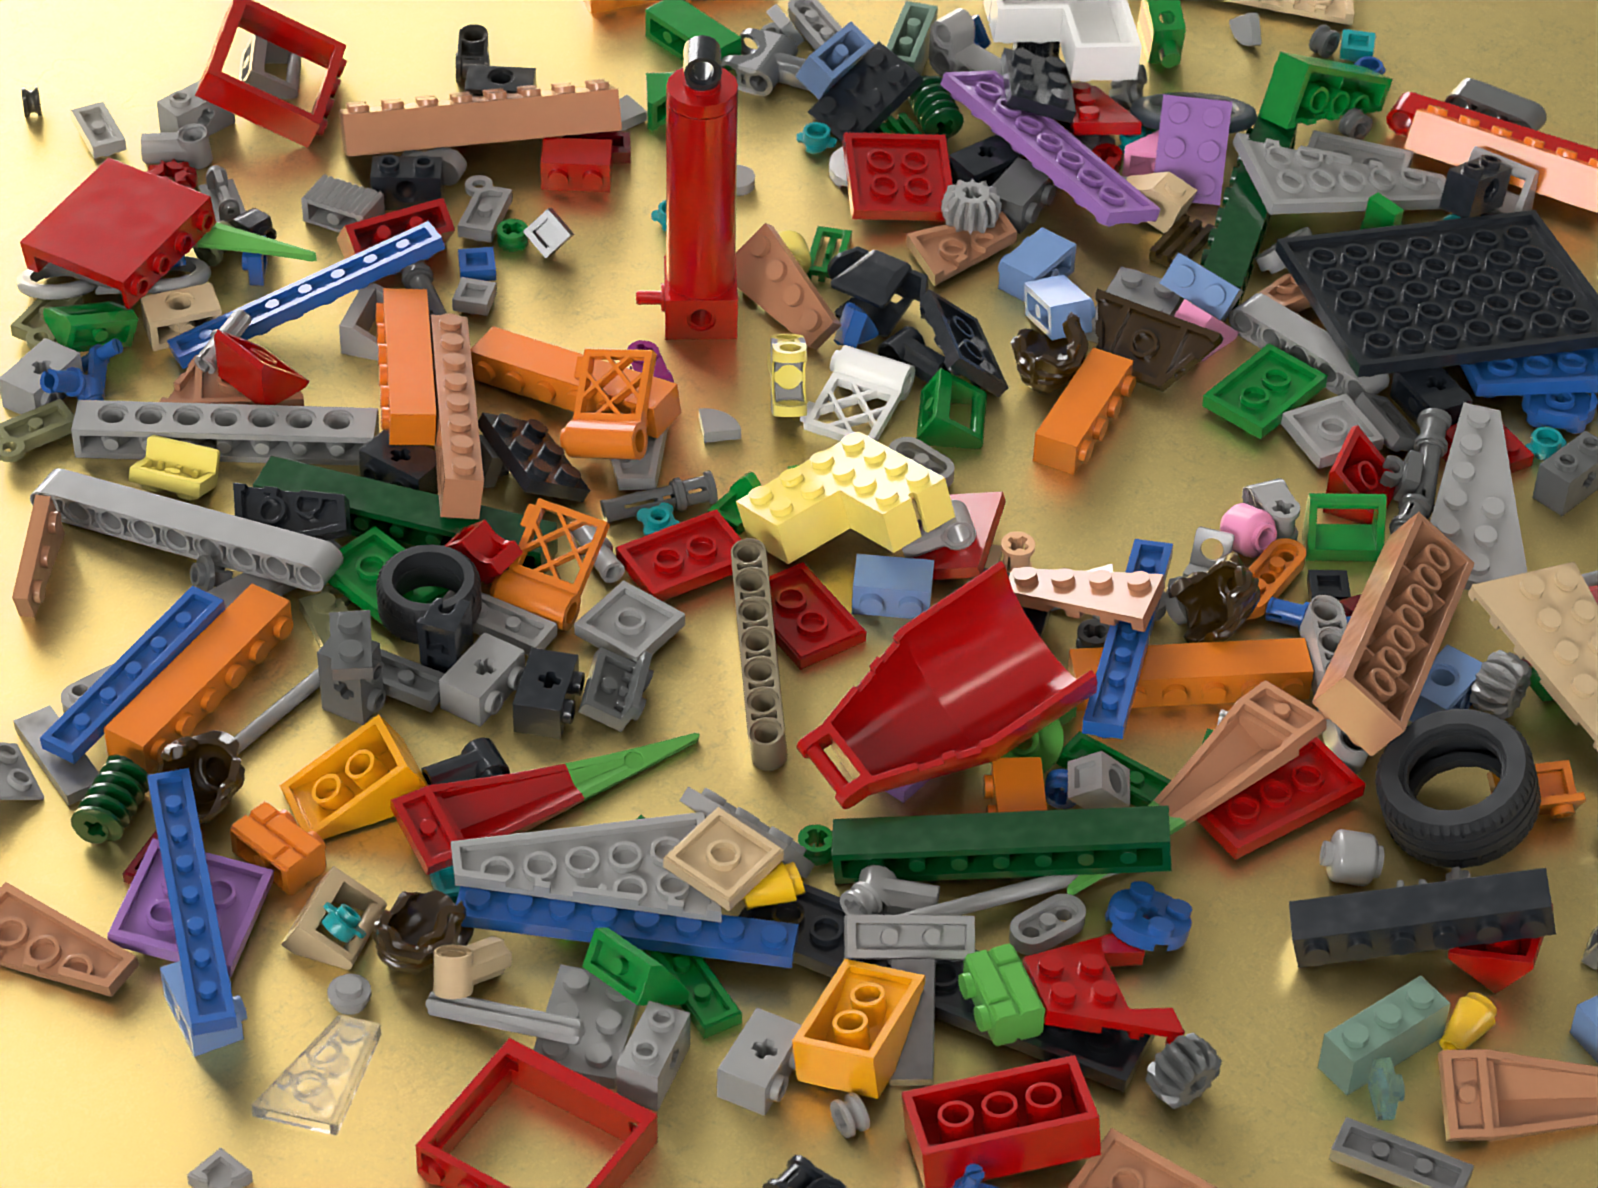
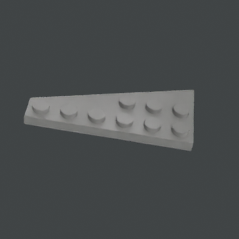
(1329, 181)
(1478, 498)
(589, 865)

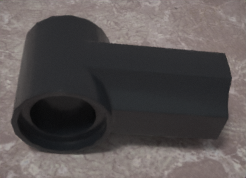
(910, 348)
(477, 760)

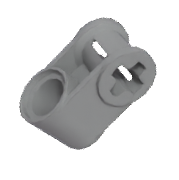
(1278, 502)

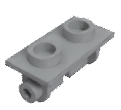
(223, 194)

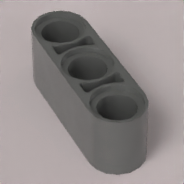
(1497, 103)

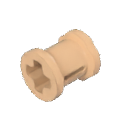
(1012, 547)

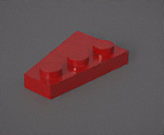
(1100, 114)

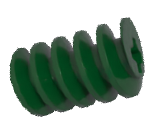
(935, 108)
(110, 801)

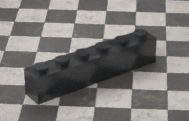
(1422, 917)

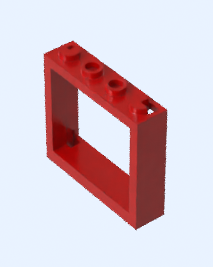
(259, 105)
(552, 1083)

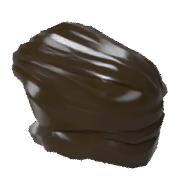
(1047, 362)
(1217, 599)
(213, 769)
(418, 926)

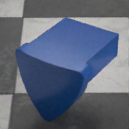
(855, 327)

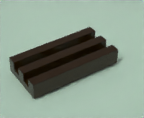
(1176, 238)

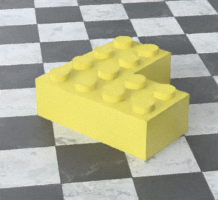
(843, 488)

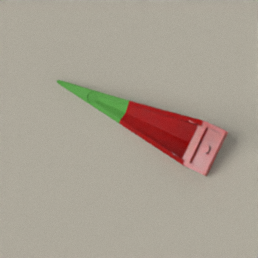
(513, 800)

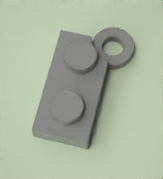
(484, 210)

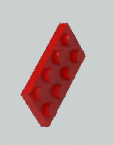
(1283, 800)

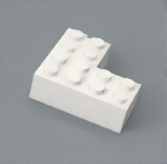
(1093, 34)

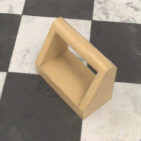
(339, 888)

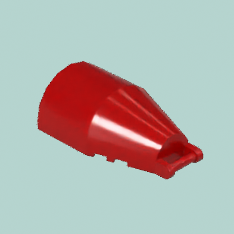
(946, 695)

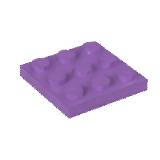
(145, 914)

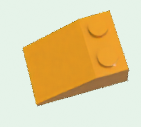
(353, 781)
(857, 1028)

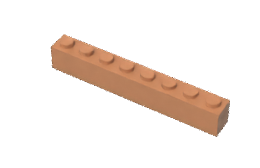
(457, 428)

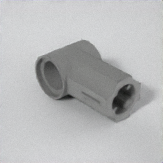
(188, 144)
(954, 534)
(897, 894)

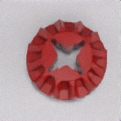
(180, 172)

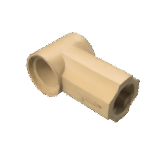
(463, 966)

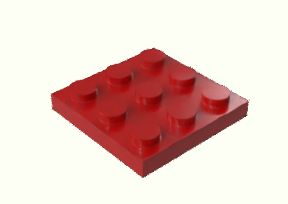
(896, 175)

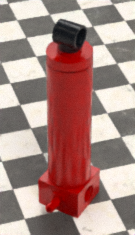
(700, 199)

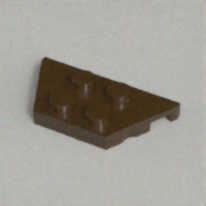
(1156, 341)

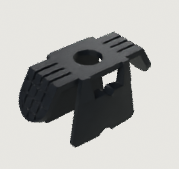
(873, 281)

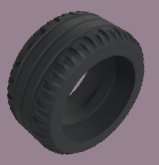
(421, 568)

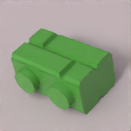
(1002, 995)

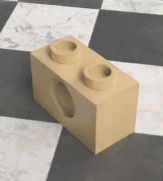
(177, 312)

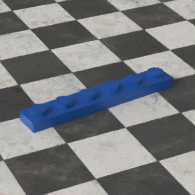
(85, 720)

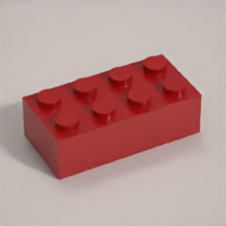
(1002, 1122)

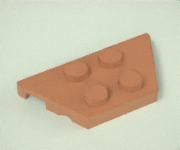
(202, 387)

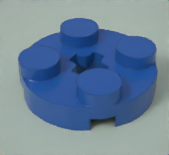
(1560, 410)
(1149, 917)

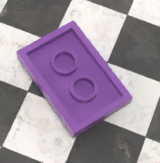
(1194, 143)

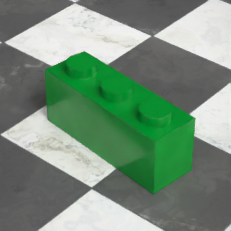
(676, 21)

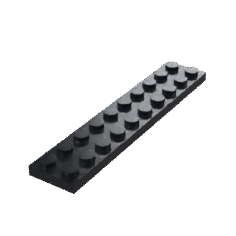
(1103, 1057)

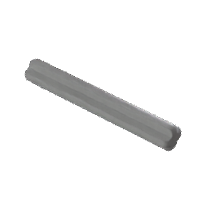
(508, 1018)

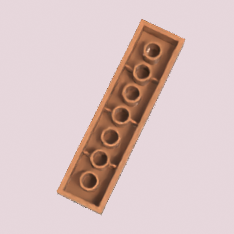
(480, 119)
(1394, 635)

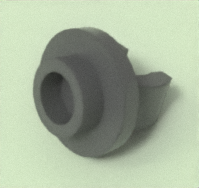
(206, 574)

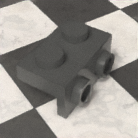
(616, 688)

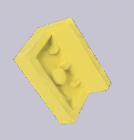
(176, 467)

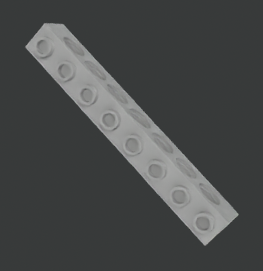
(235, 430)

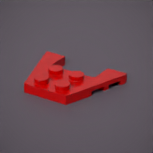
(1084, 995)

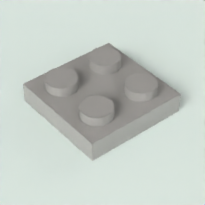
(1324, 426)
(629, 622)

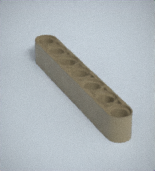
(758, 655)

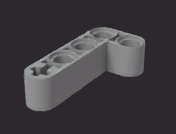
(954, 47)

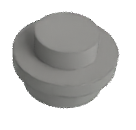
(349, 993)

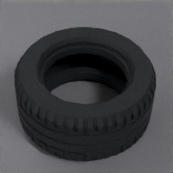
(1472, 833)

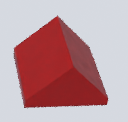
(255, 370)
(1357, 472)
(1497, 963)

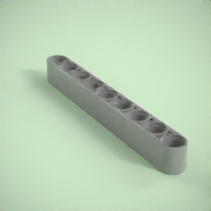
(191, 530)

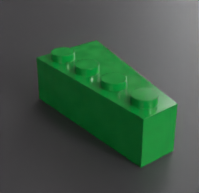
(1320, 89)

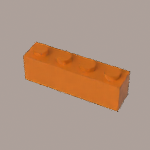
(1084, 411)

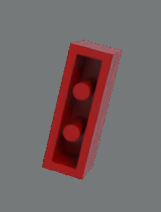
(372, 231)

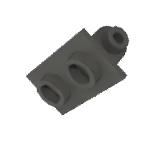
(1129, 91)

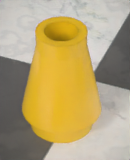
(777, 887)
(1468, 1022)

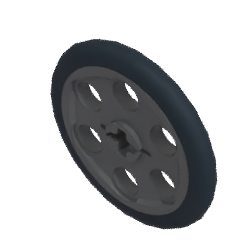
(1149, 110)

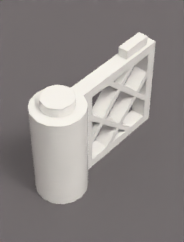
(868, 378)

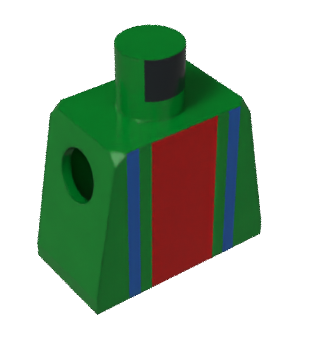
(1161, 40)

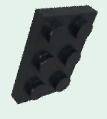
(1037, 84)
(867, 93)
(963, 344)
(533, 457)

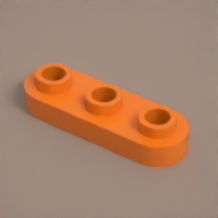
(1276, 570)

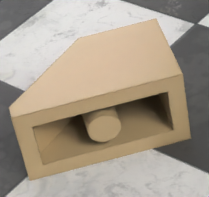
(1168, 193)

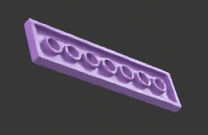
(1052, 151)

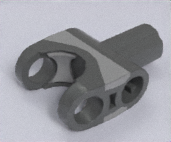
(764, 67)

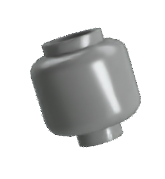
(1352, 857)

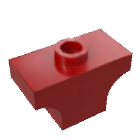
(485, 549)

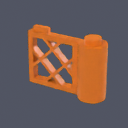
(605, 433)
(540, 592)

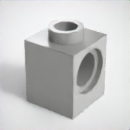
(1098, 782)

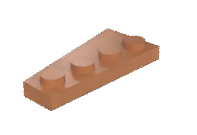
(781, 287)

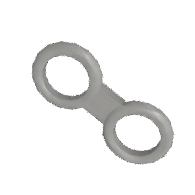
(26, 282)

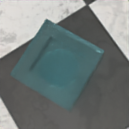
(1385, 1088)

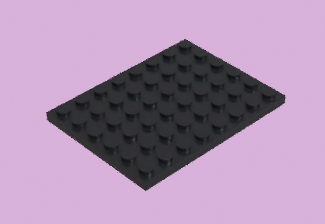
(1444, 292)

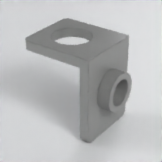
(1198, 561)

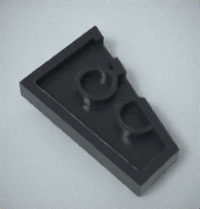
(303, 512)

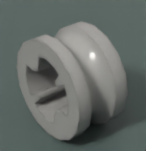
(861, 900)
(849, 1115)

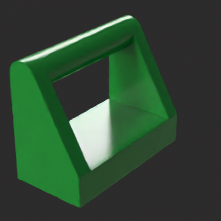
(91, 324)
(934, 423)
(1344, 541)
(631, 971)

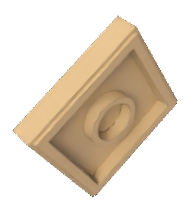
(723, 858)

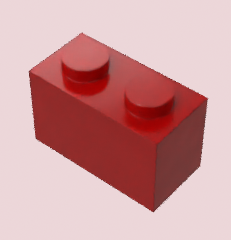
(576, 164)

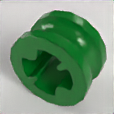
(511, 235)
(820, 835)

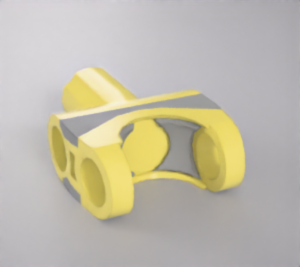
(787, 371)

